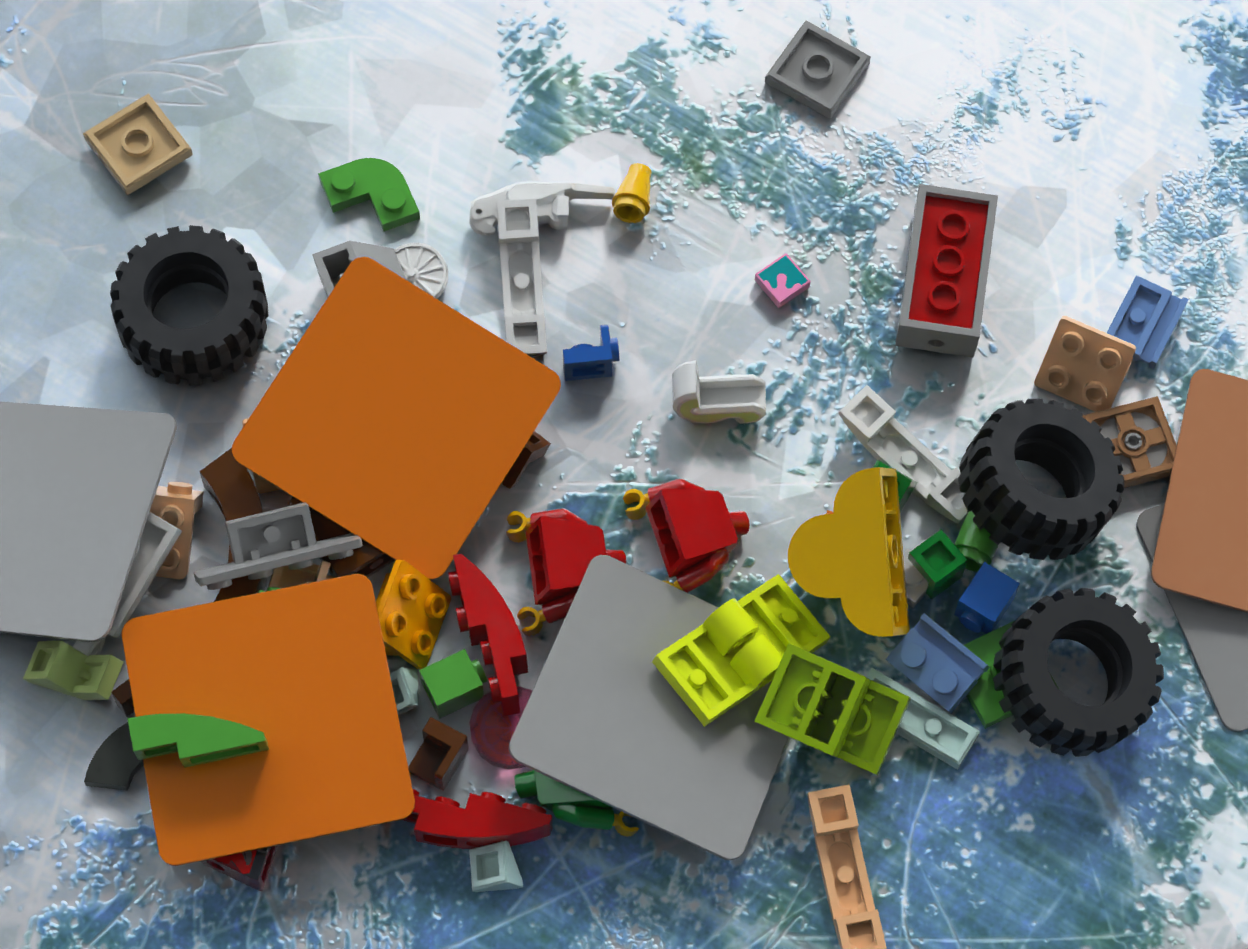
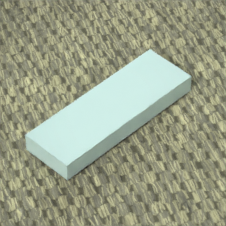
(931, 726)

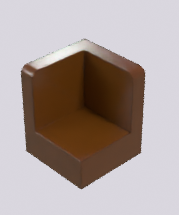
(439, 754)

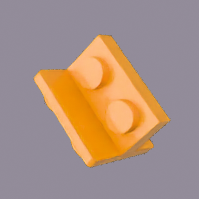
(410, 613)

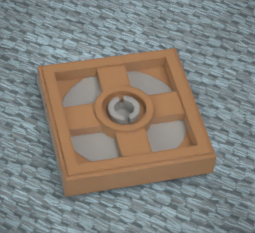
(1139, 438)

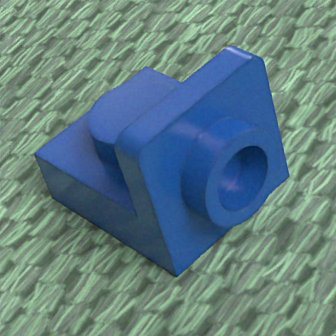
(590, 361)

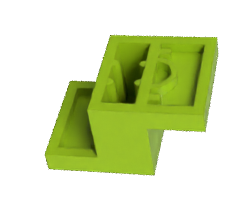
(832, 709)

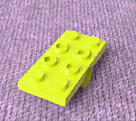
(738, 649)

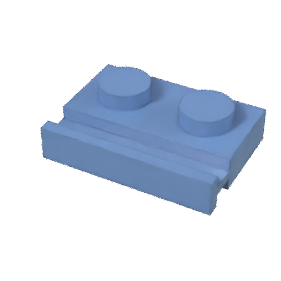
(1147, 319)
(937, 663)

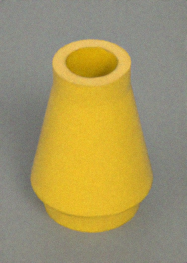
(633, 196)

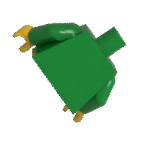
(570, 804)

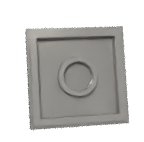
(817, 69)

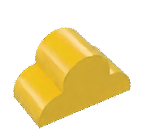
(857, 554)

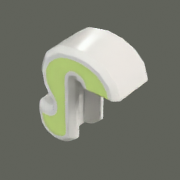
(717, 397)

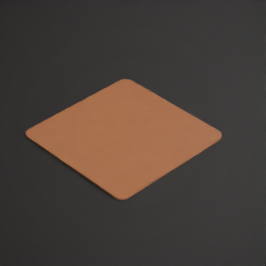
(1205, 510)

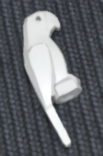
(551, 202)

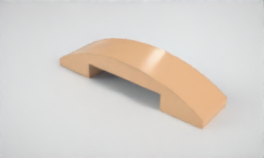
(844, 869)

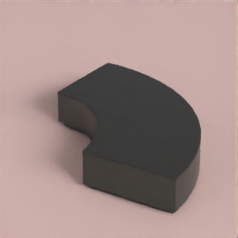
(114, 762)

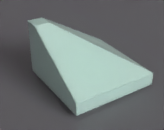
(405, 689)
(494, 868)

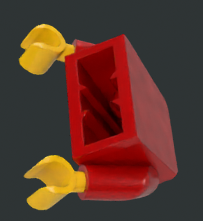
(690, 529)
(559, 555)

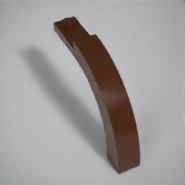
(237, 498)

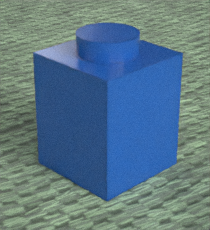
(986, 599)

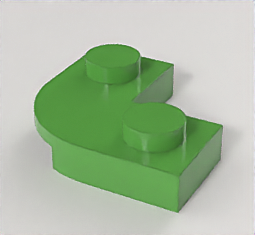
(373, 181)

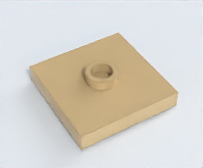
(137, 144)

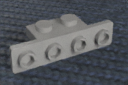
(274, 541)

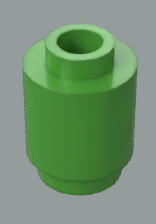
(975, 544)

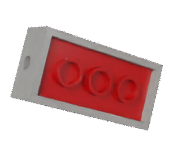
(946, 270)

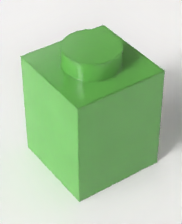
(453, 683)

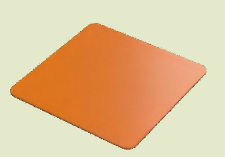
(396, 417)
(304, 672)

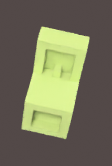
(72, 672)

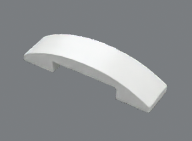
(521, 275)
(890, 442)

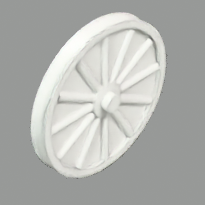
(423, 267)

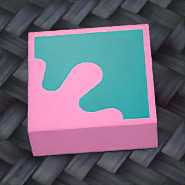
(782, 280)

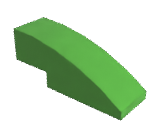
(194, 737)

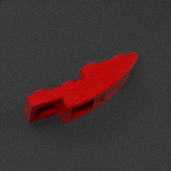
(491, 627)
(481, 823)

